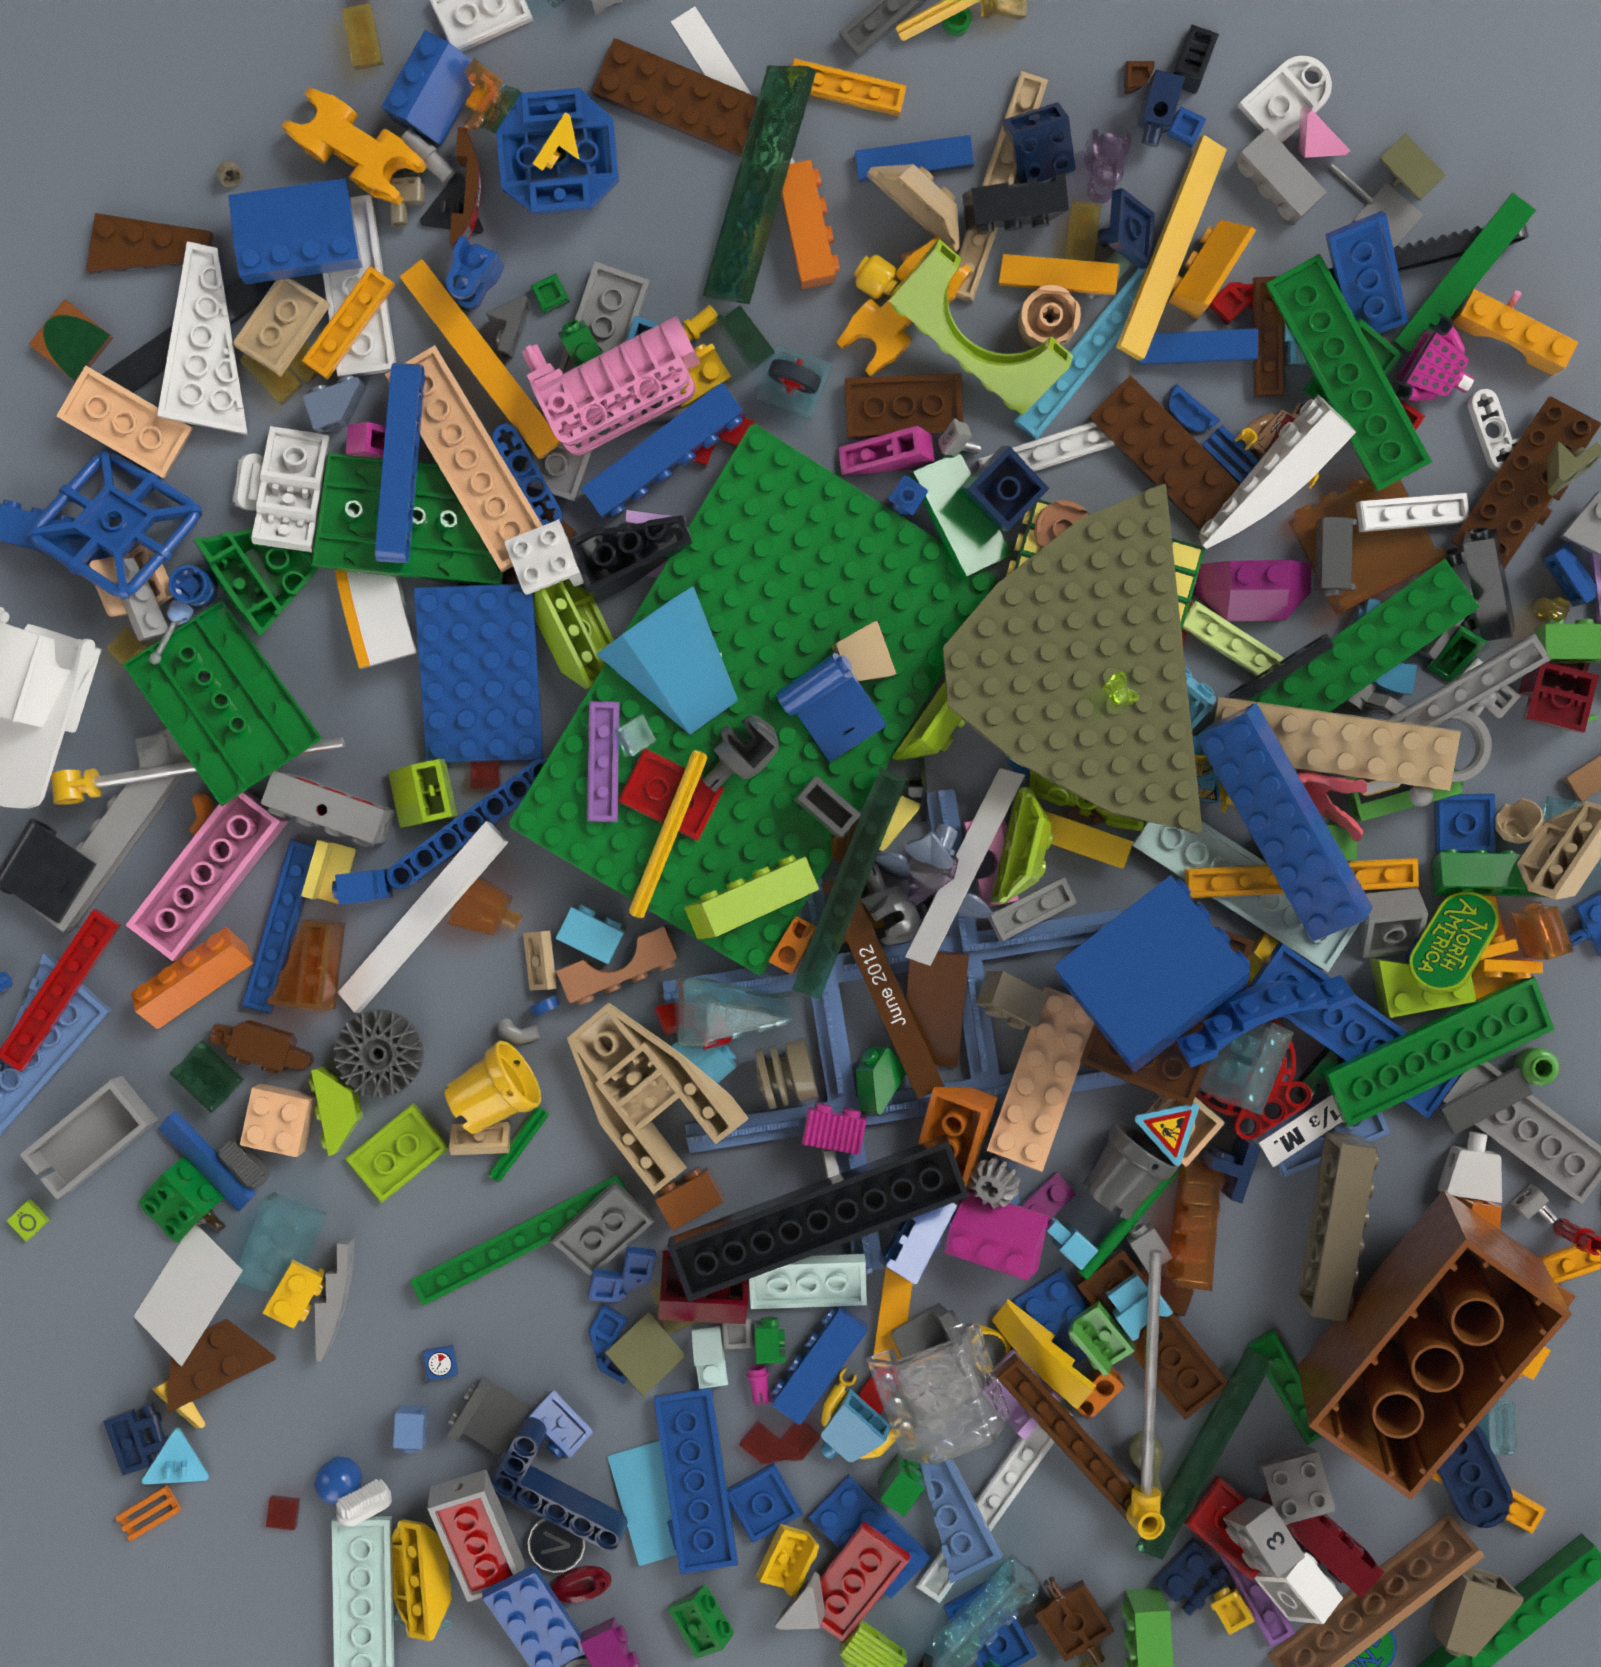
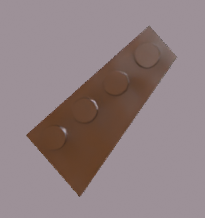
(134, 243)

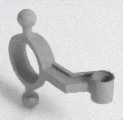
(1388, 706)

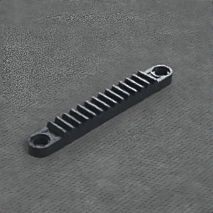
(1439, 250)

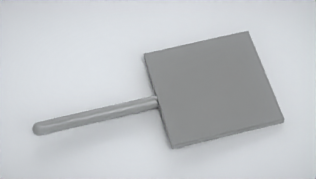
(1399, 212)

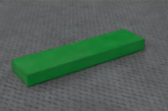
(1286, 1382)

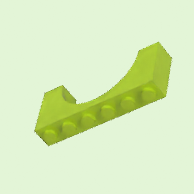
(1015, 377)

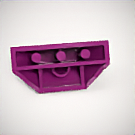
(1254, 588)

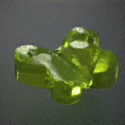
(1118, 690)

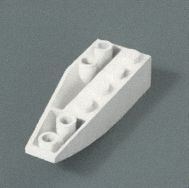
(1282, 471)

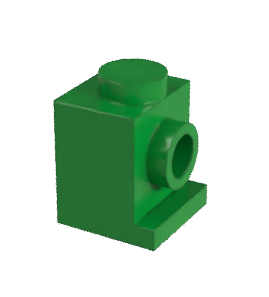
(769, 1340)

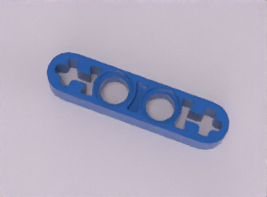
(530, 475)

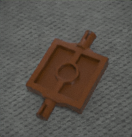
(1074, 1620)

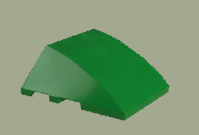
(255, 576)

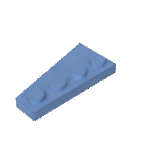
(961, 1527)

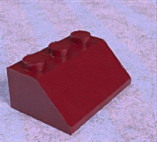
(722, 1306)

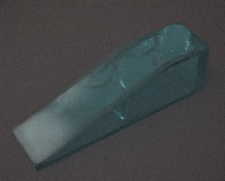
(718, 1010)

